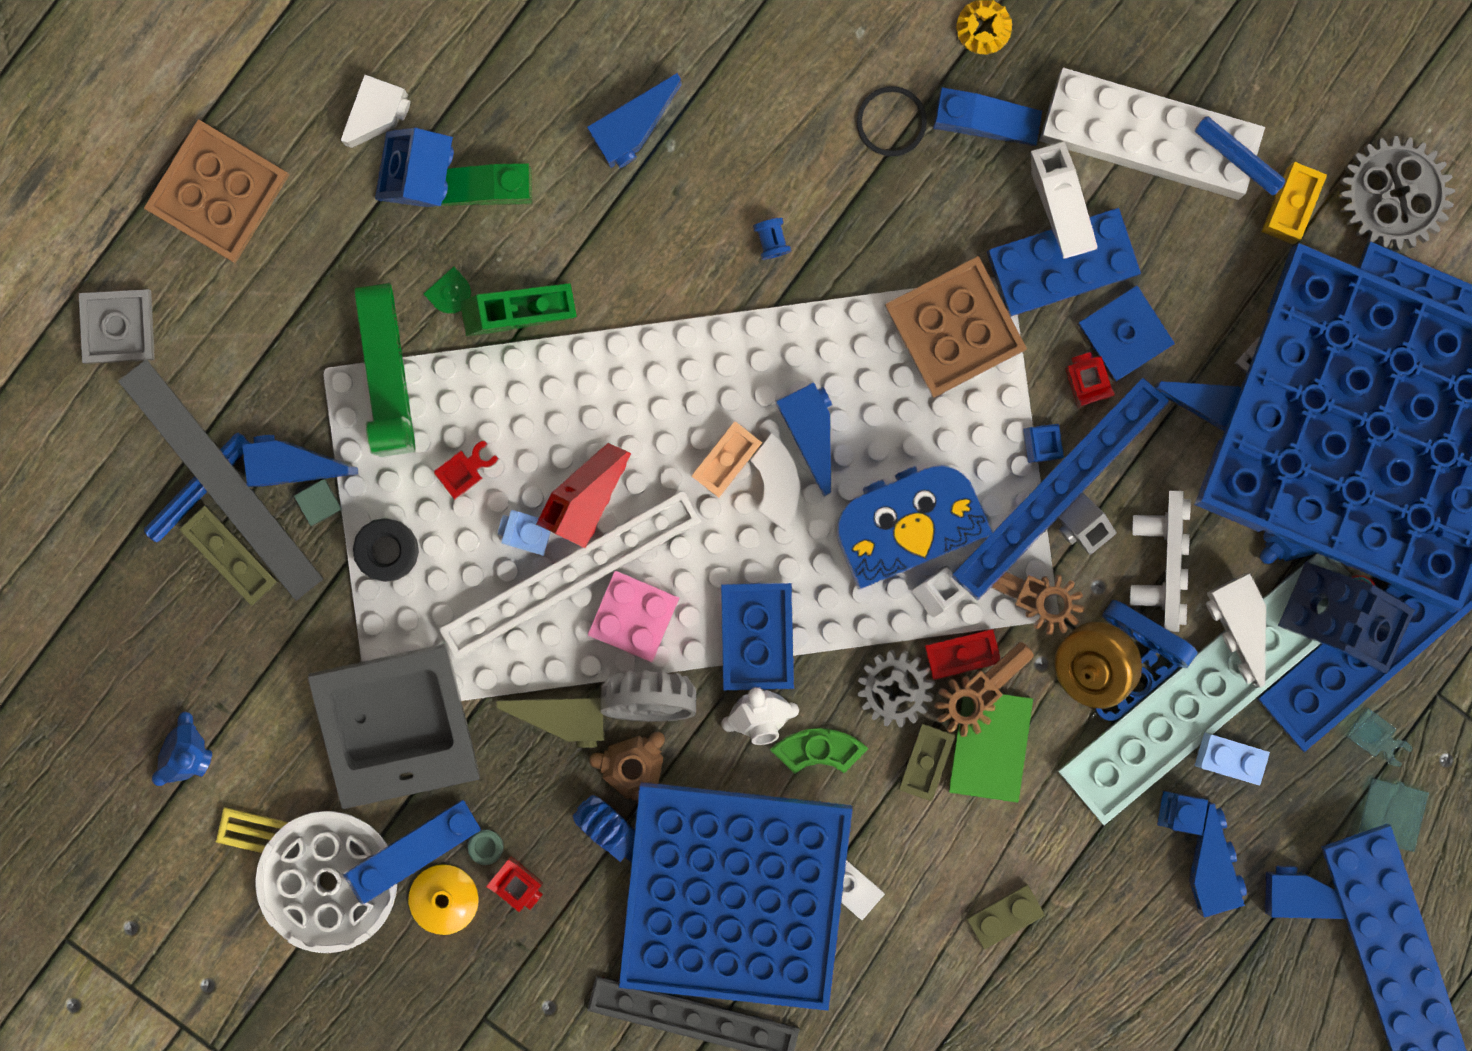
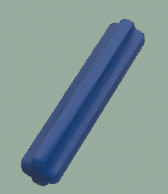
(1240, 155)

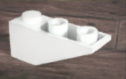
(1062, 199)
(1244, 619)

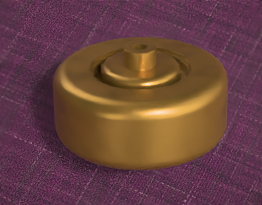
(1098, 665)

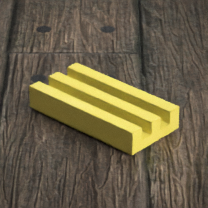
(225, 825)

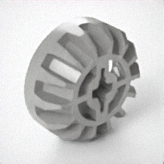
(648, 697)

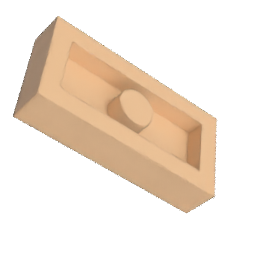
(726, 459)

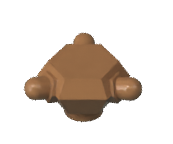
(631, 763)

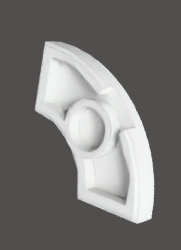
(779, 481)

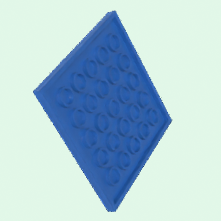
(735, 896)

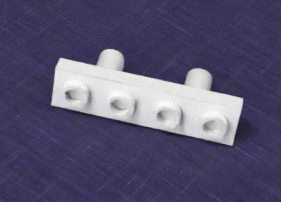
(1171, 529)

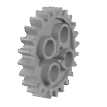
(1427, 185)

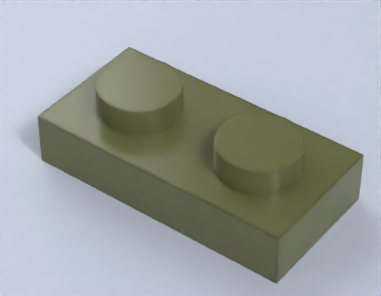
(926, 762)
(1005, 916)

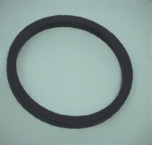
(914, 98)

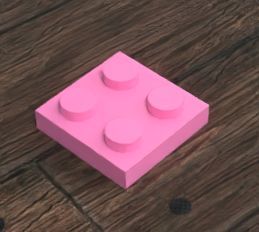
(633, 616)

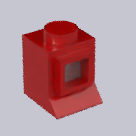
(1088, 379)
(516, 885)

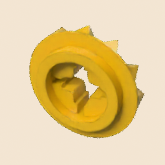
(984, 42)

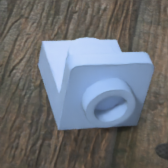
(522, 532)

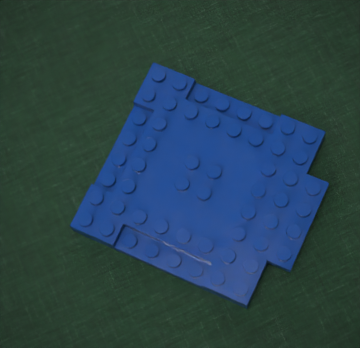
(1359, 422)

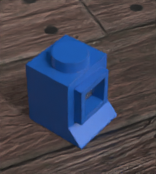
(1182, 812)

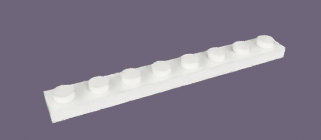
(570, 575)

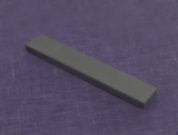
(691, 1018)

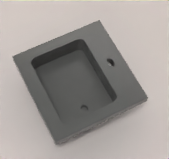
(392, 721)

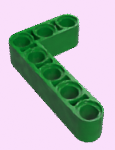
(392, 424)

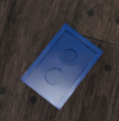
(757, 636)

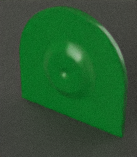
(449, 292)

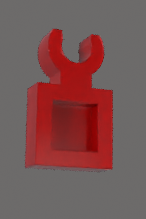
(462, 473)

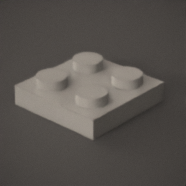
(116, 326)

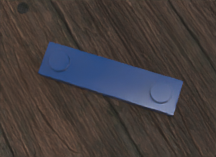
(411, 852)

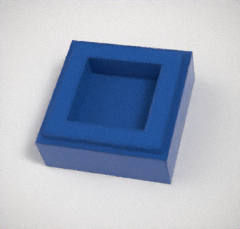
(1043, 443)

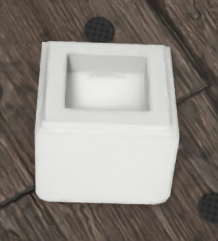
(939, 592)

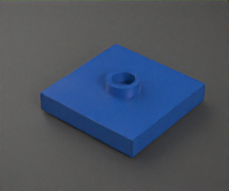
(1126, 333)

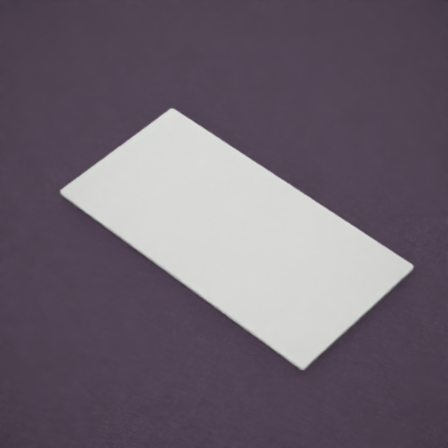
(668, 402)

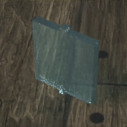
(1398, 807)

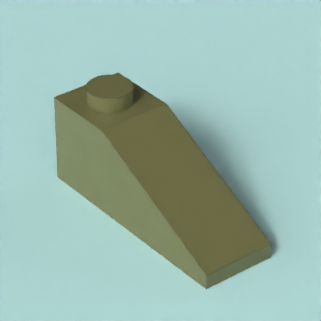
(564, 717)

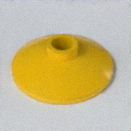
(456, 886)

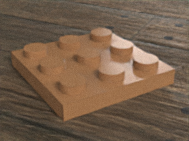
(216, 191)
(955, 327)

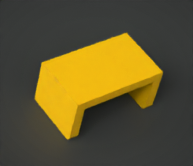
(1294, 203)

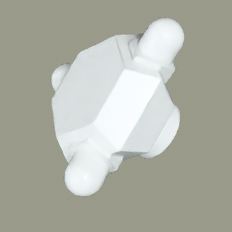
(760, 716)

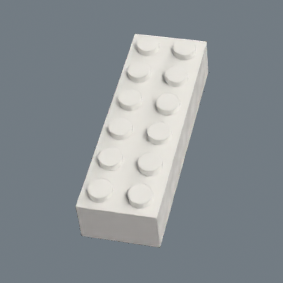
(1145, 132)

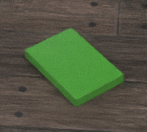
(993, 760)

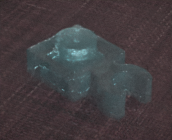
(1374, 735)

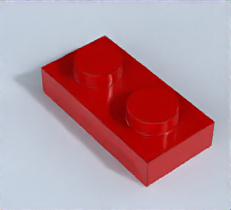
(962, 654)

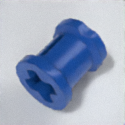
(772, 238)

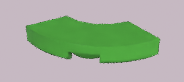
(819, 747)

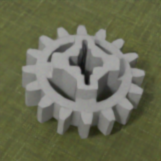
(891, 702)

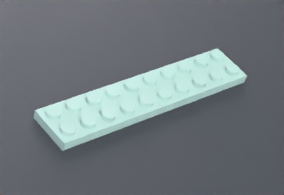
(1182, 708)

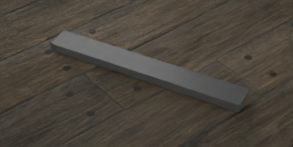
(220, 479)

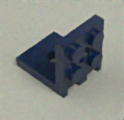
(1357, 619)

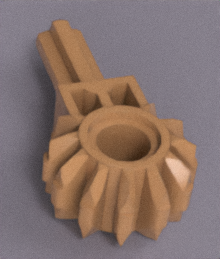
(1032, 595)
(982, 690)

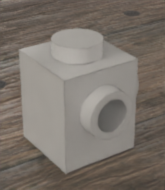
(1082, 518)

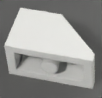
(375, 111)

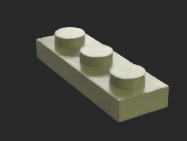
(229, 555)

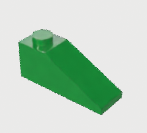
(489, 185)
(517, 309)

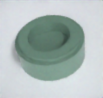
(485, 847)

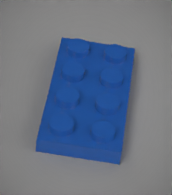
(1036, 274)

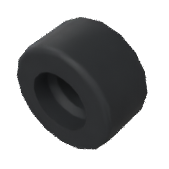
(364, 555)

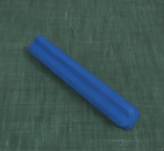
(190, 494)

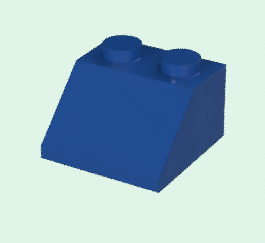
(414, 167)

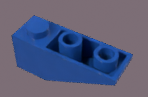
(1212, 871)

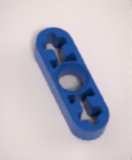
(1150, 634)
(1163, 672)

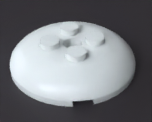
(291, 886)

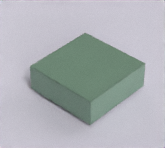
(318, 502)

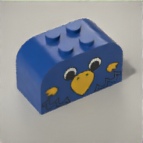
(909, 522)

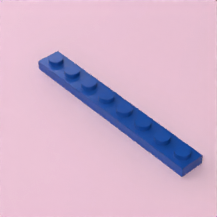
(1060, 489)

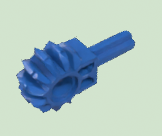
(606, 827)

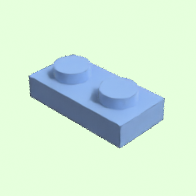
(1232, 759)

